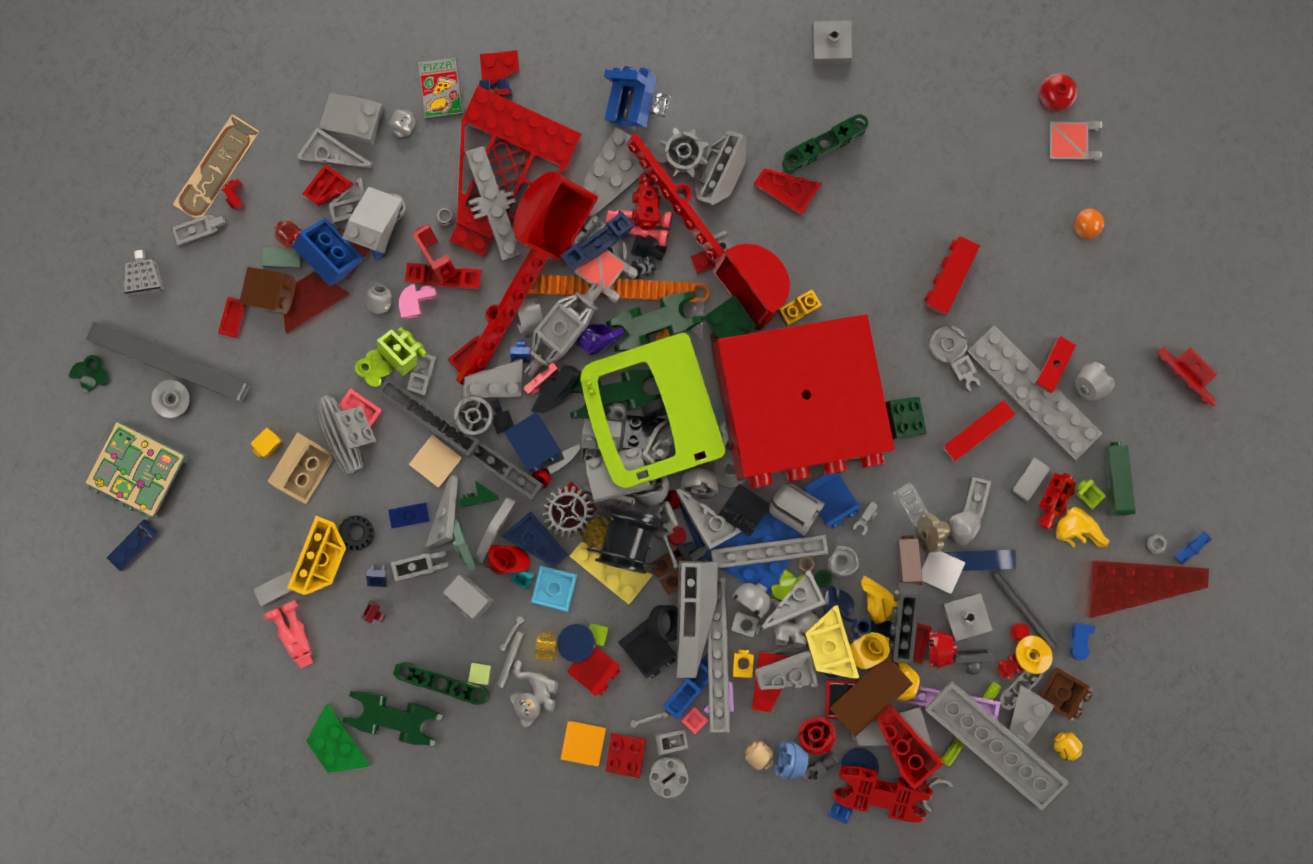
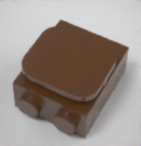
(268, 290)

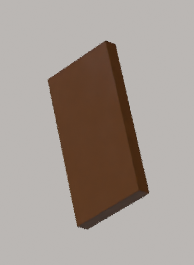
(871, 696)

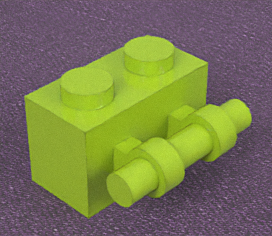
(398, 352)

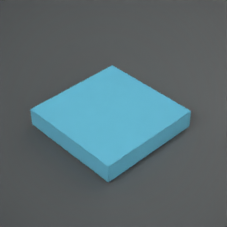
(554, 588)

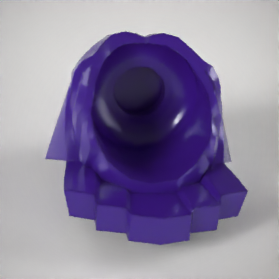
(598, 338)

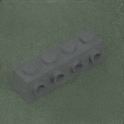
(905, 622)

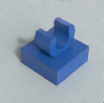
(520, 352)
(840, 812)

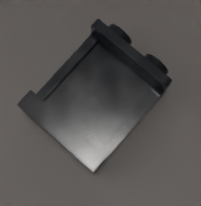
(647, 652)

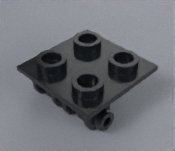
(638, 430)
(744, 509)

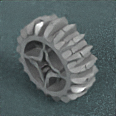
(553, 503)

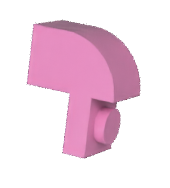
(410, 300)

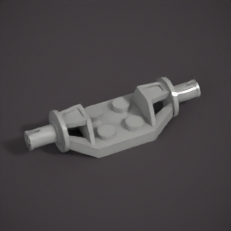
(562, 328)

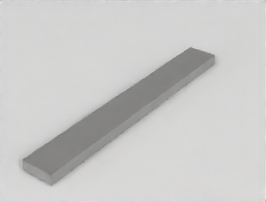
(718, 664)

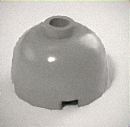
(473, 415)
(700, 482)
(655, 495)
(753, 598)

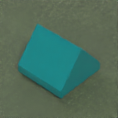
(522, 578)

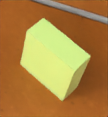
(479, 673)

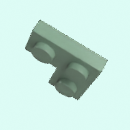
(461, 546)

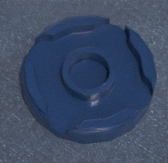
(576, 643)
(860, 758)

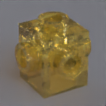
(594, 532)

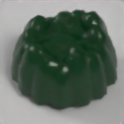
(823, 578)

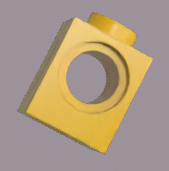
(266, 443)
(747, 672)

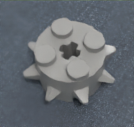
(688, 142)

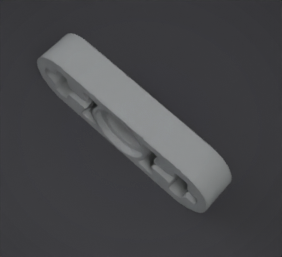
(1034, 679)

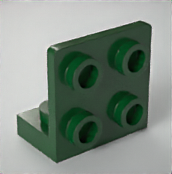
(905, 417)

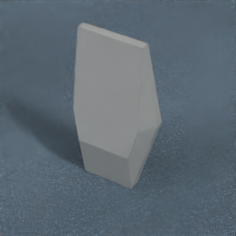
(660, 444)

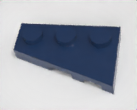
(536, 540)

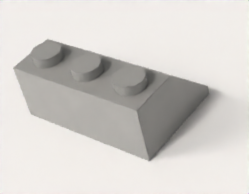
(600, 479)

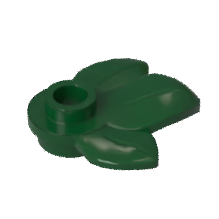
(89, 376)

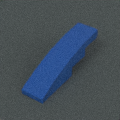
(688, 690)

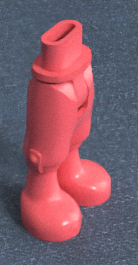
(660, 235)
(293, 638)

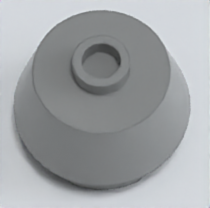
(1094, 382)

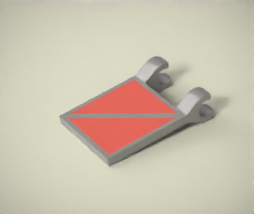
(1070, 140)
(605, 271)

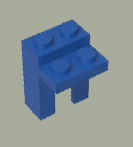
(625, 81)

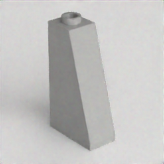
(873, 735)

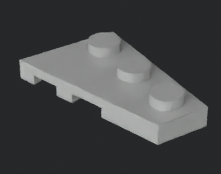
(496, 382)
(792, 671)
(1028, 714)

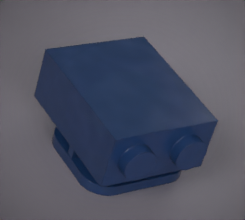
(533, 442)

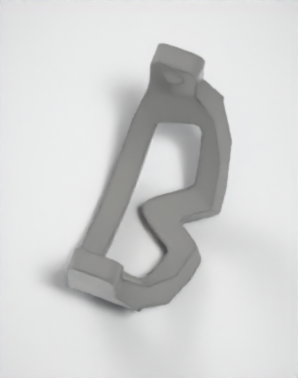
(939, 779)

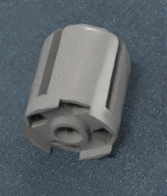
(795, 507)

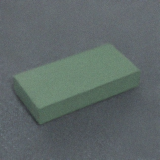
(281, 257)

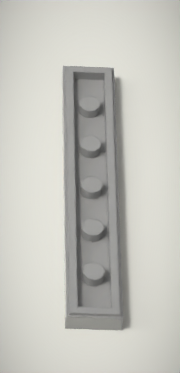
(770, 551)

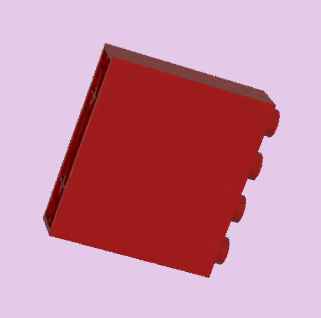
(802, 400)

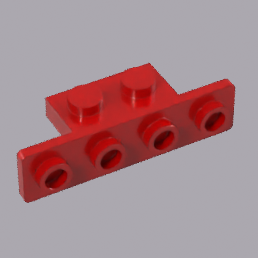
(1193, 370)

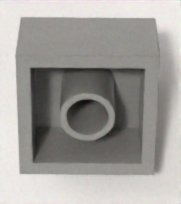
(832, 42)
(966, 617)

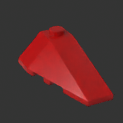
(909, 749)

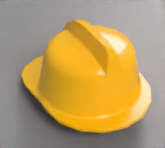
(870, 650)

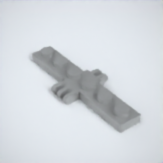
(492, 203)

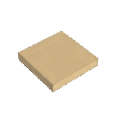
(435, 461)

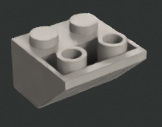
(589, 444)

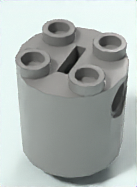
(668, 776)

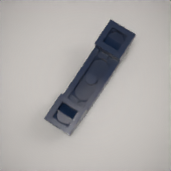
(598, 243)
(986, 559)

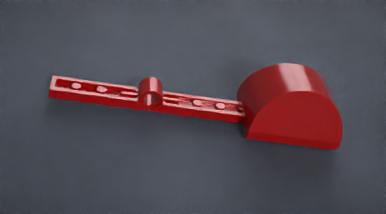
(548, 224)
(745, 269)

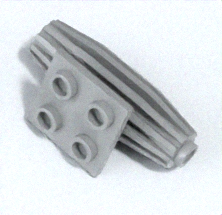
(344, 432)

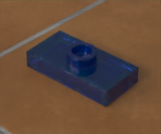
(409, 515)

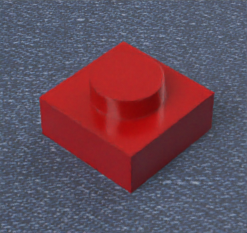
(702, 262)

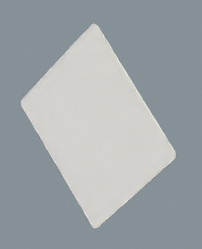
(942, 571)

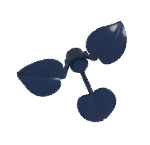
(846, 606)

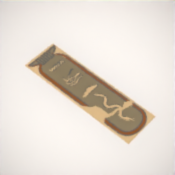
(216, 167)

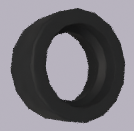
(655, 619)

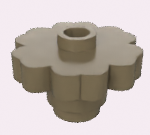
(932, 533)

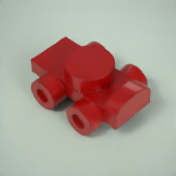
(1007, 668)

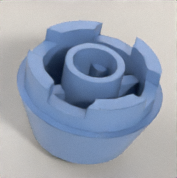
(791, 761)

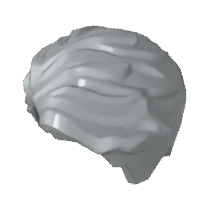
(963, 527)
(843, 562)

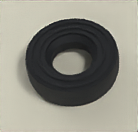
(654, 409)

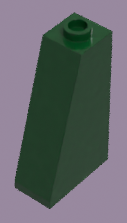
(1119, 480)

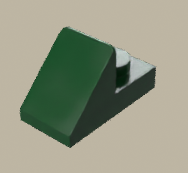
(484, 496)

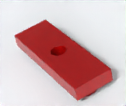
(1059, 356)

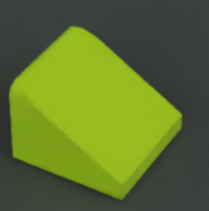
(599, 632)

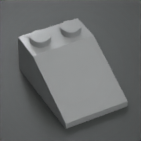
(352, 117)
(373, 220)

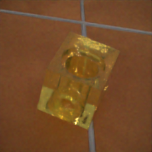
(545, 646)

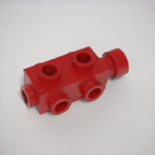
(646, 200)
(1054, 497)

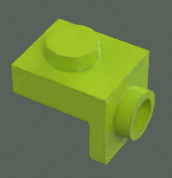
(1089, 493)

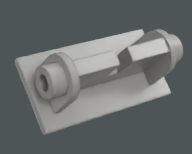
(590, 227)

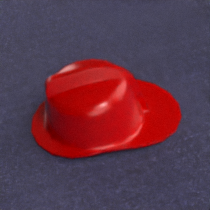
(507, 559)

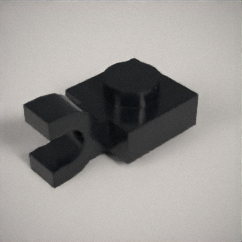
(645, 248)
(502, 420)

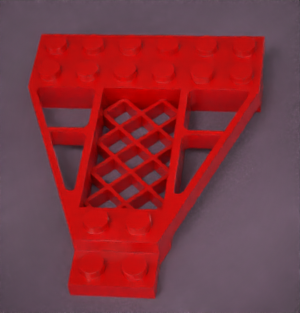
(521, 129)

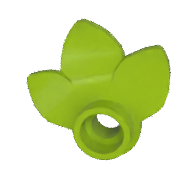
(376, 368)
(786, 585)

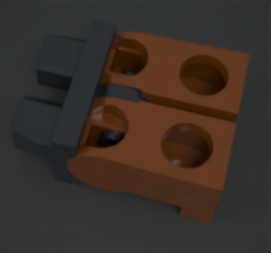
(665, 564)

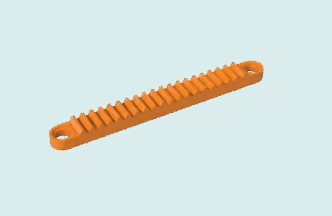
(627, 289)

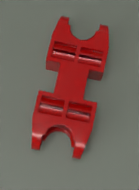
(881, 794)

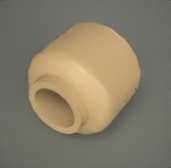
(759, 755)

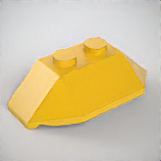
(318, 558)

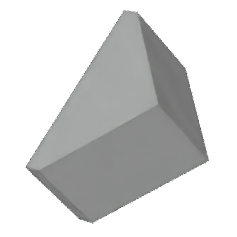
(671, 741)

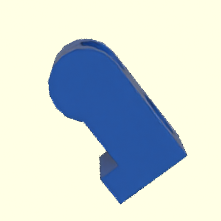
(1079, 640)

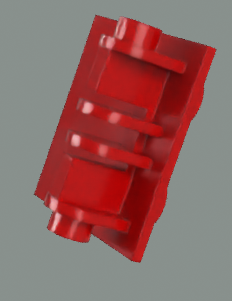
(625, 755)

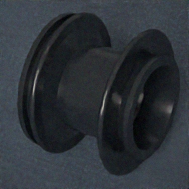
(627, 538)

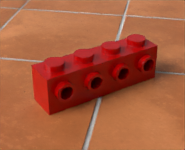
(952, 275)

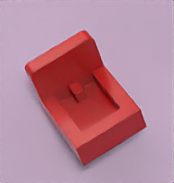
(233, 200)

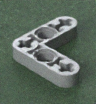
(493, 529)

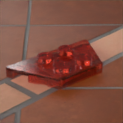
(310, 299)

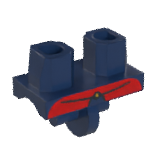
(503, 87)

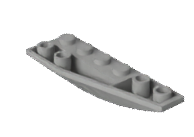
(695, 611)

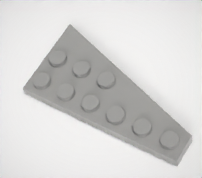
(614, 170)

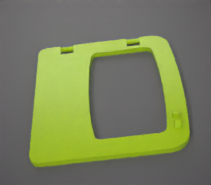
(684, 399)

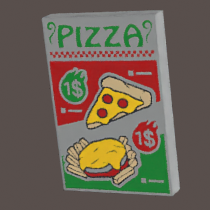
(440, 88)

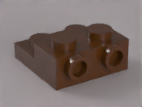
(1066, 694)

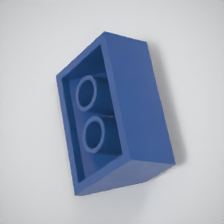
(327, 251)

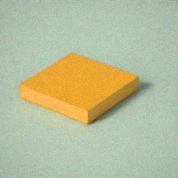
(583, 743)

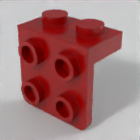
(595, 672)

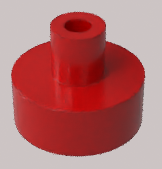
(542, 476)

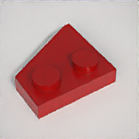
(498, 65)
(326, 186)

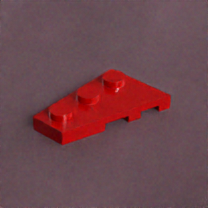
(787, 189)
(765, 699)

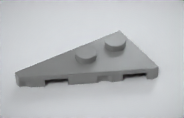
(326, 149)
(444, 521)
(711, 527)
(801, 600)

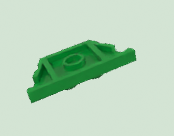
(334, 744)

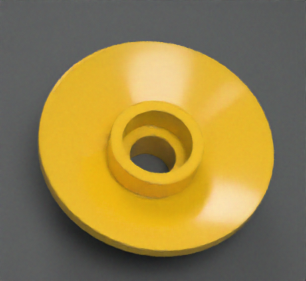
(1038, 649)

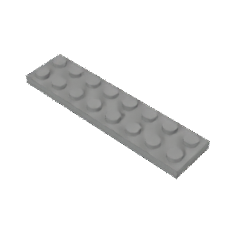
(1018, 378)
(996, 745)

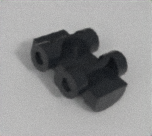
(646, 266)

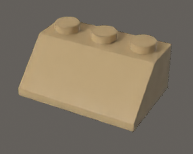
(301, 468)

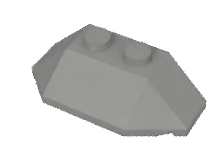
(725, 163)

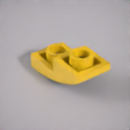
(799, 308)

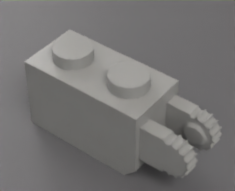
(416, 566)

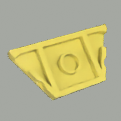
(830, 646)

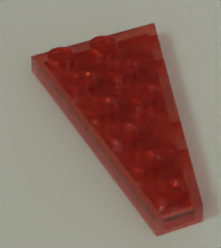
(1129, 585)

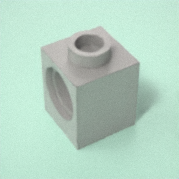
(736, 625)

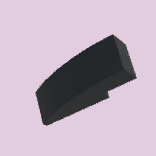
(557, 389)

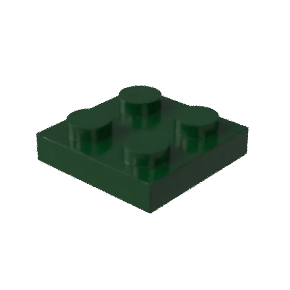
(729, 319)

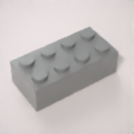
(468, 597)

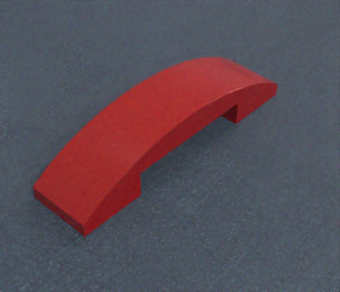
(425, 275)

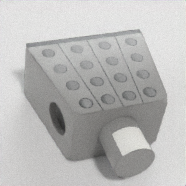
(142, 276)

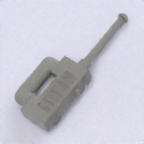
(657, 510)

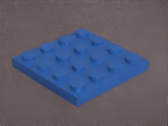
(765, 573)

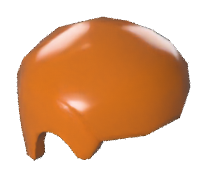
(1089, 224)

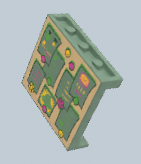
(135, 470)

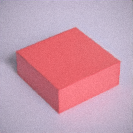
(694, 720)

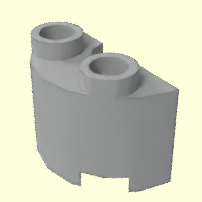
(530, 316)

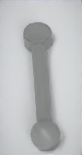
(519, 620)
(634, 723)

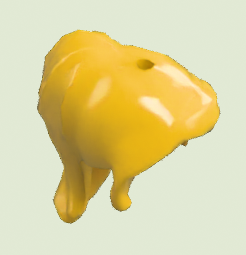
(1080, 523)

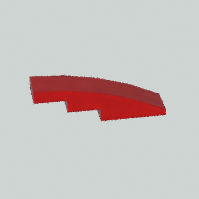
(978, 430)

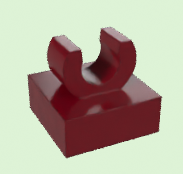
(372, 612)

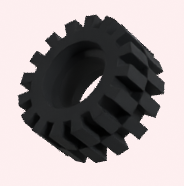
(367, 532)

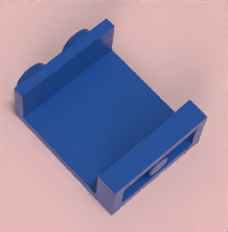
(836, 496)

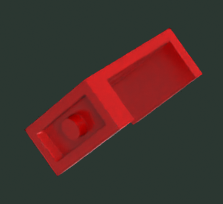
(443, 266)

